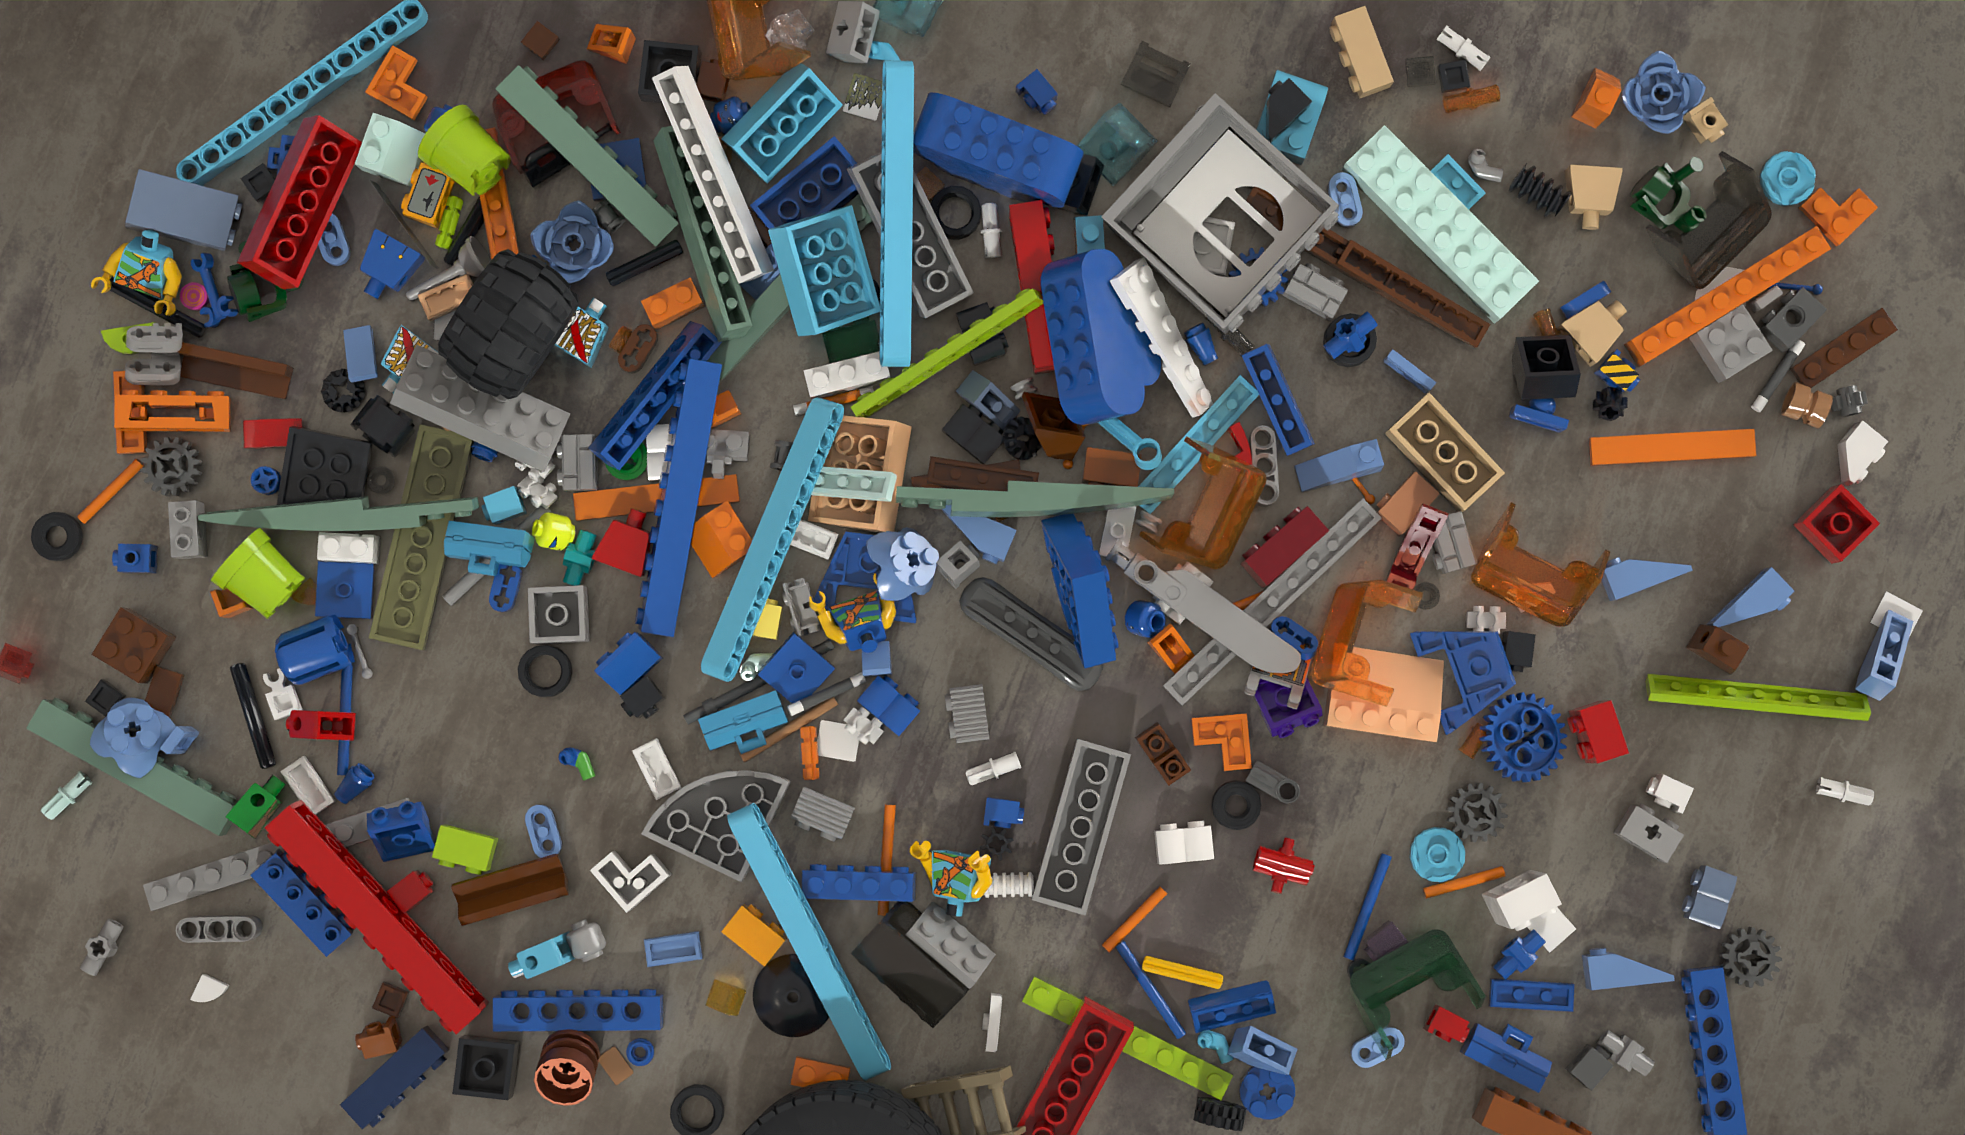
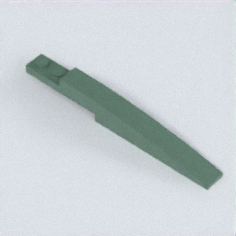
(768, 311)
(1032, 499)
(342, 514)

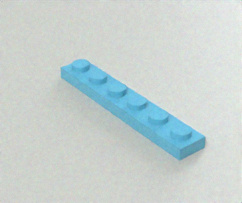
(1207, 430)

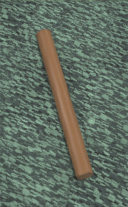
(791, 727)

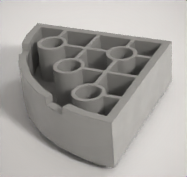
(697, 814)

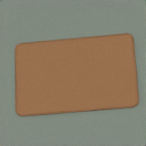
(615, 1065)

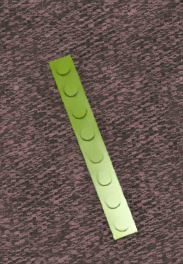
(940, 358)
(1757, 697)
(1139, 1045)

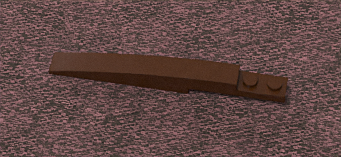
(1381, 277)

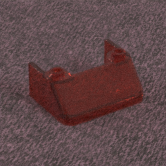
(573, 79)

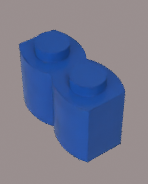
(889, 705)

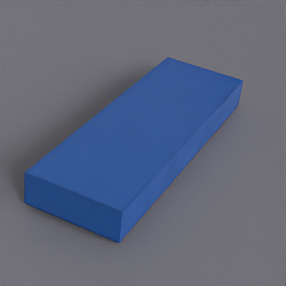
(1531, 995)

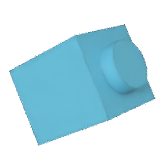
(503, 506)

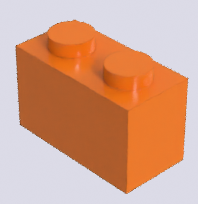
(672, 303)

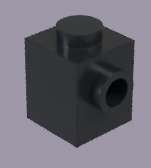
(1518, 649)
(642, 699)

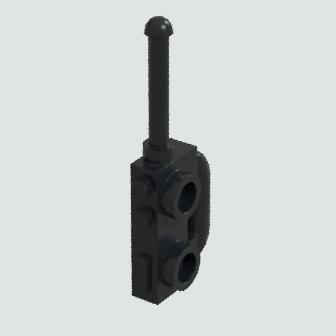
(547, 161)

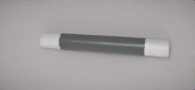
(1777, 376)
(826, 694)

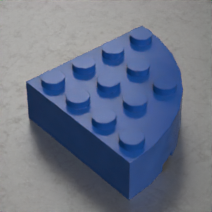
(1081, 589)

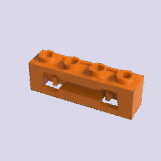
(125, 411)

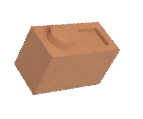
(1401, 507)

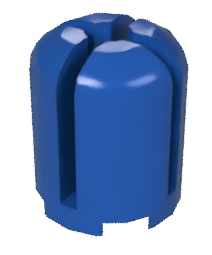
(313, 650)

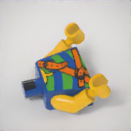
(858, 621)

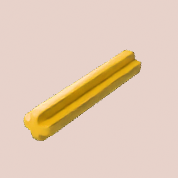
(1182, 972)

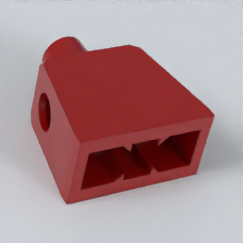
(625, 544)
(309, 725)

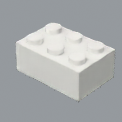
(1522, 899)

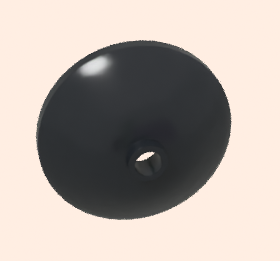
(772, 1004)

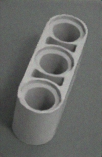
(1270, 454)
(206, 933)

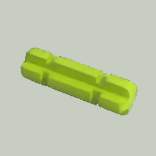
(449, 222)

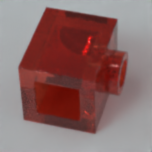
(15, 663)

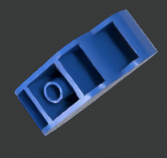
(995, 151)
(1094, 339)

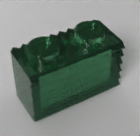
(852, 340)

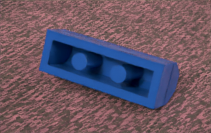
(1514, 1063)

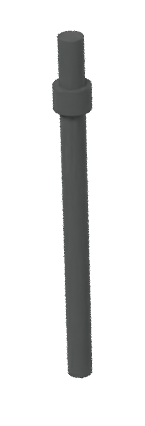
(712, 705)

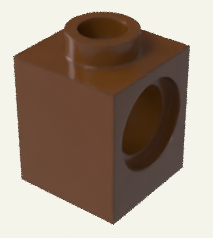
(711, 82)

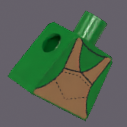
(248, 815)

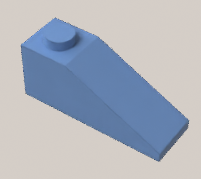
(1340, 466)
(985, 535)
(1635, 575)
(1762, 595)
(1885, 656)
(1611, 970)

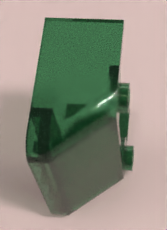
(1403, 969)

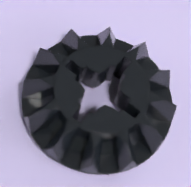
(346, 402)
(1021, 449)

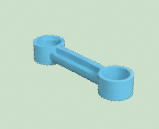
(1133, 442)

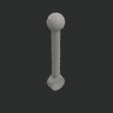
(353, 630)

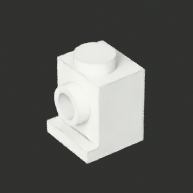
(1669, 792)

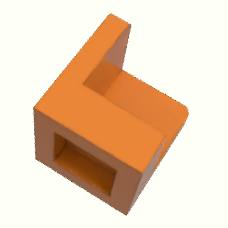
(724, 409)
(228, 603)

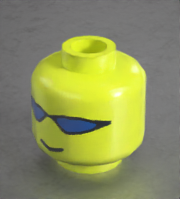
(553, 531)

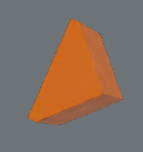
(612, 42)
(1171, 648)

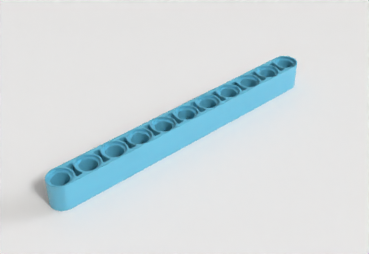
(316, 92)
(896, 213)
(772, 539)
(809, 941)

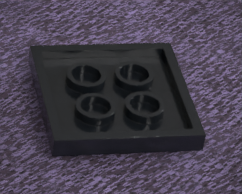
(323, 467)

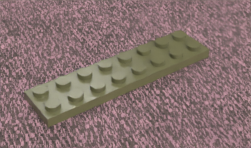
(417, 553)

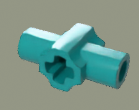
(579, 558)

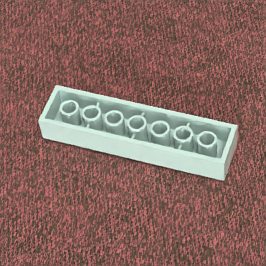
(1440, 224)

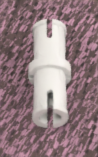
(1463, 48)

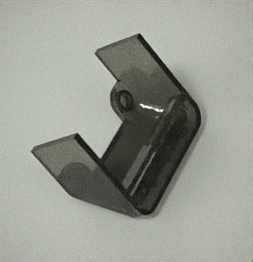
(1728, 228)

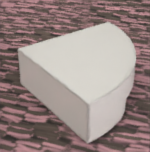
(208, 989)

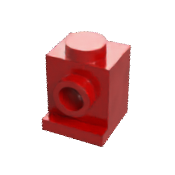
(1447, 1025)

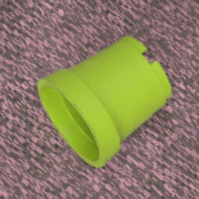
(464, 150)
(258, 574)

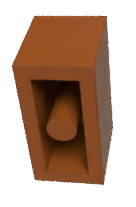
(1110, 468)

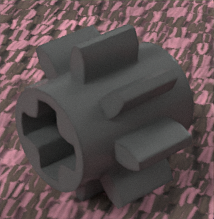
(1849, 401)

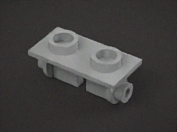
(802, 617)

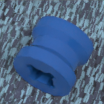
(261, 478)

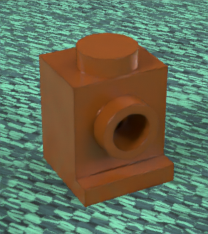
(379, 1038)

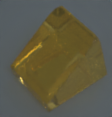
(725, 998)

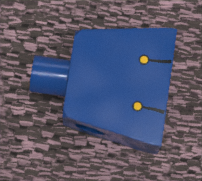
(388, 263)

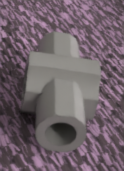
(95, 958)
(1626, 1052)

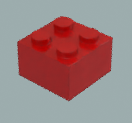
(1836, 524)
(1597, 732)

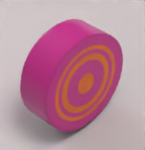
(194, 296)

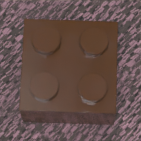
(133, 645)

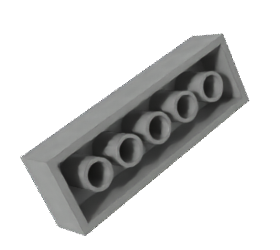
(935, 269)
(515, 427)
(1081, 827)

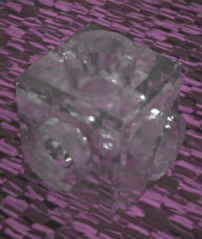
(790, 29)

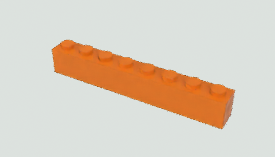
(1727, 296)

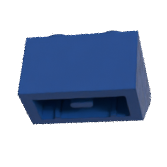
(628, 662)

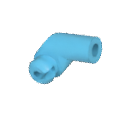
(883, 51)
(1216, 1042)

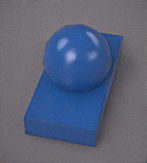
(1540, 414)

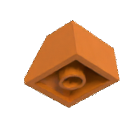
(720, 539)

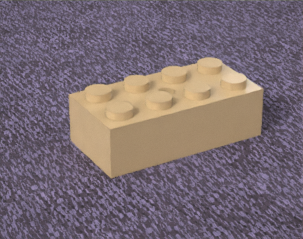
(1467, 468)

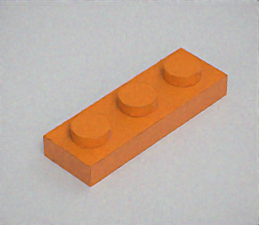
(129, 441)

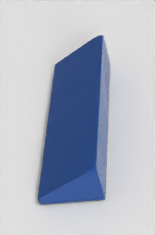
(1232, 1006)

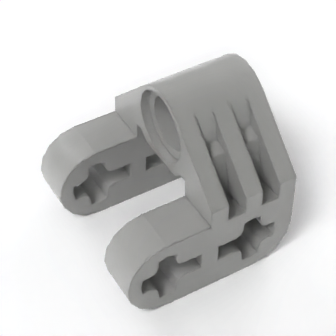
(164, 344)

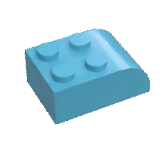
(1297, 137)

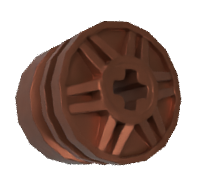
(567, 1067)

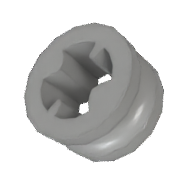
(1023, 386)
(1148, 521)

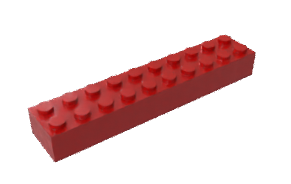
(376, 916)

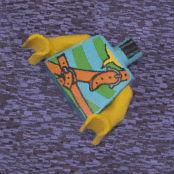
(145, 268)
(954, 875)

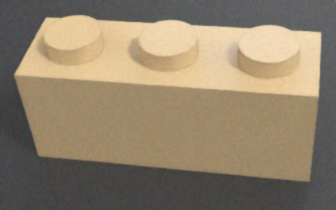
(1361, 52)

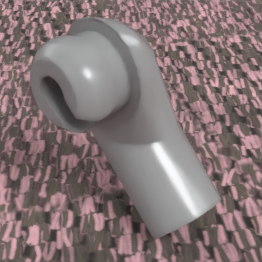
(1481, 168)

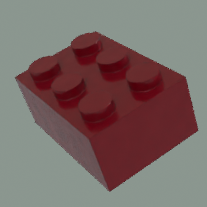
(1283, 546)

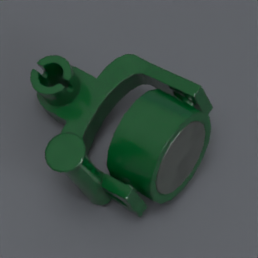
(1654, 188)
(246, 294)

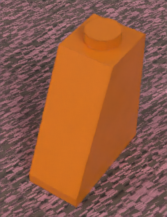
(1597, 98)

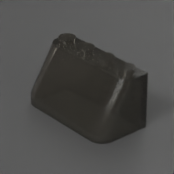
(907, 967)

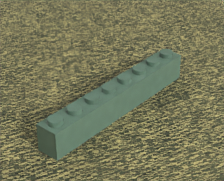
(586, 155)
(707, 253)
(163, 783)

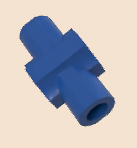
(1350, 335)
(1519, 954)

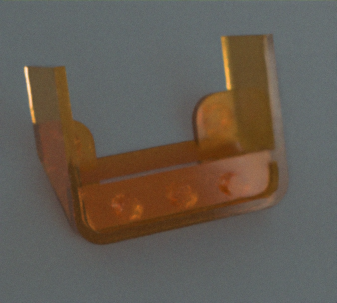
(742, 43)
(1219, 513)
(1531, 581)
(1334, 662)

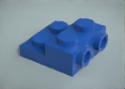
(400, 831)

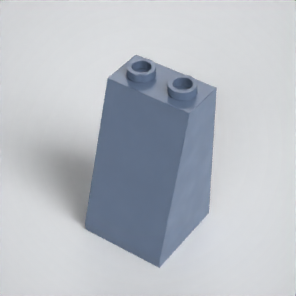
(182, 210)

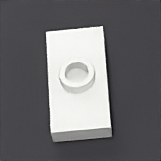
(1117, 526)
(814, 539)
(656, 769)
(308, 785)
(992, 1022)

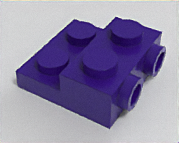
(1282, 719)

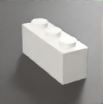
(845, 375)

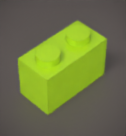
(464, 848)

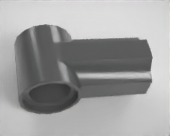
(1271, 781)

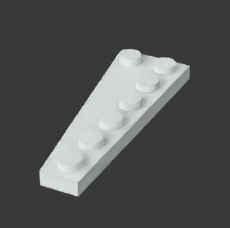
(1141, 293)

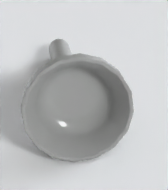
(471, 261)

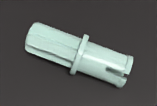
(66, 795)

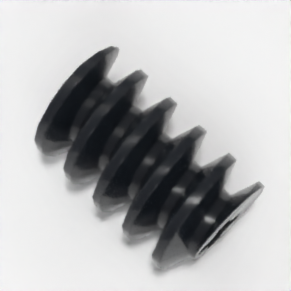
(1539, 191)

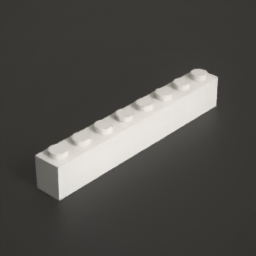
(713, 173)

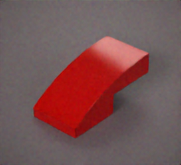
(268, 432)
(1240, 439)

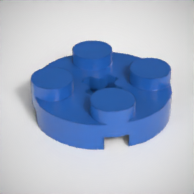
(1258, 1104)

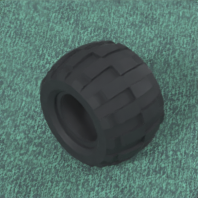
(507, 324)

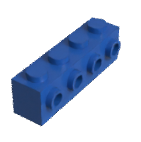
(859, 885)
(302, 902)

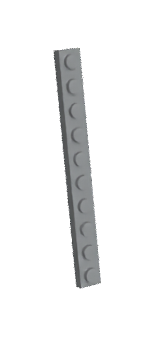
(1277, 597)
(241, 865)

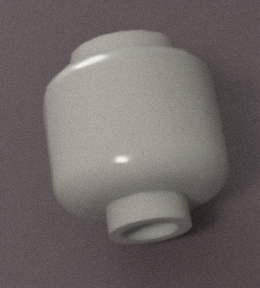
(586, 940)

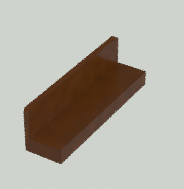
(235, 371)
(510, 889)

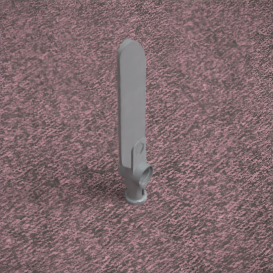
(1211, 613)

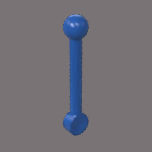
(1816, 289)

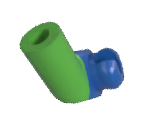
(577, 759)

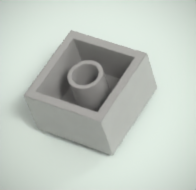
(1730, 343)
(558, 614)

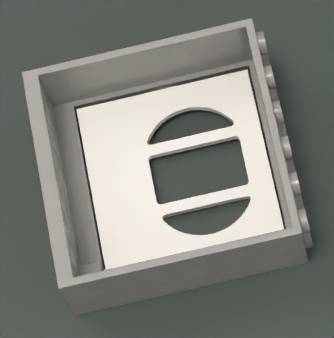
(1216, 176)

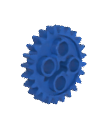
(1511, 715)

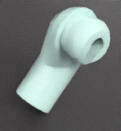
(752, 664)

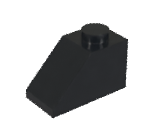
(1284, 107)

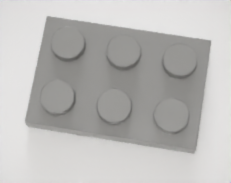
(951, 944)

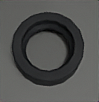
(972, 200)
(1350, 361)
(524, 665)
(701, 1090)

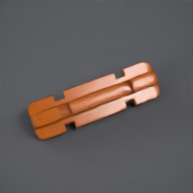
(809, 752)

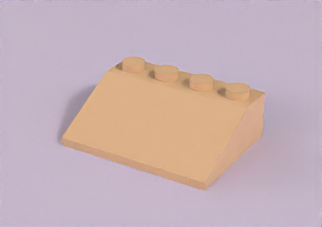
(864, 446)
(1413, 707)

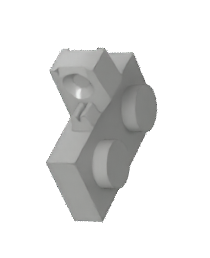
(724, 448)

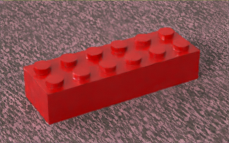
(300, 202)
(1032, 254)
(1076, 1071)

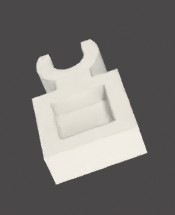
(282, 698)

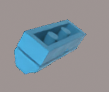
(487, 542)
(733, 722)

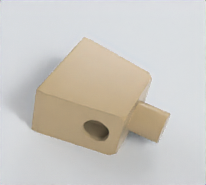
(1593, 192)
(1594, 330)

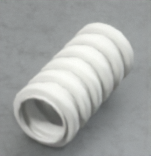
(1011, 884)

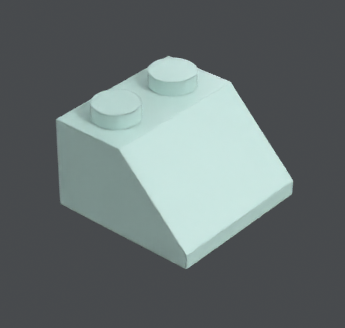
(390, 149)

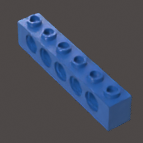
(651, 397)
(506, 1017)
(1732, 1120)

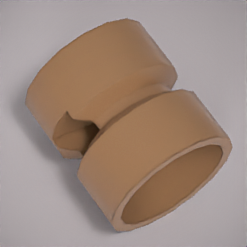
(1804, 404)

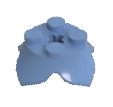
(1680, 89)
(574, 222)
(893, 554)
(132, 754)

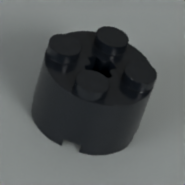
(383, 426)

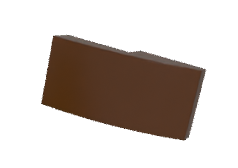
(1163, 753)

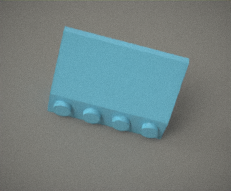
(824, 271)

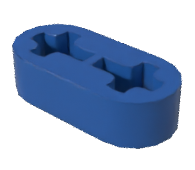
(1585, 299)
(512, 588)
(1295, 636)

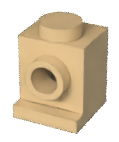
(1697, 121)

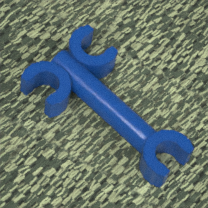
(219, 305)

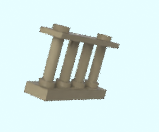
(970, 1084)

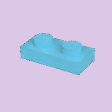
(1458, 181)

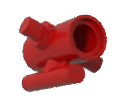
(1283, 865)

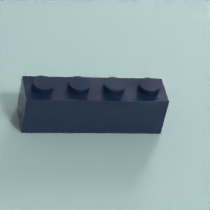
(394, 1077)

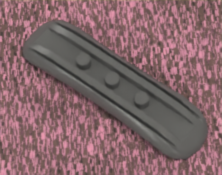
(1028, 631)

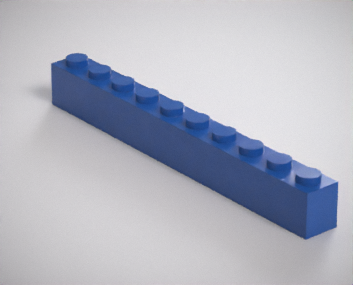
(679, 496)

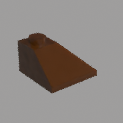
(1052, 427)

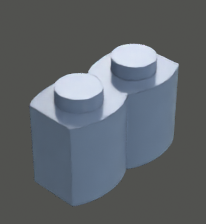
(1709, 896)

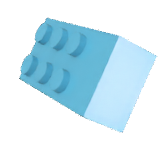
(782, 122)

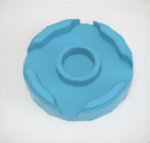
(1787, 178)
(1437, 854)

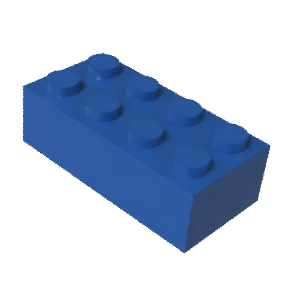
(809, 189)

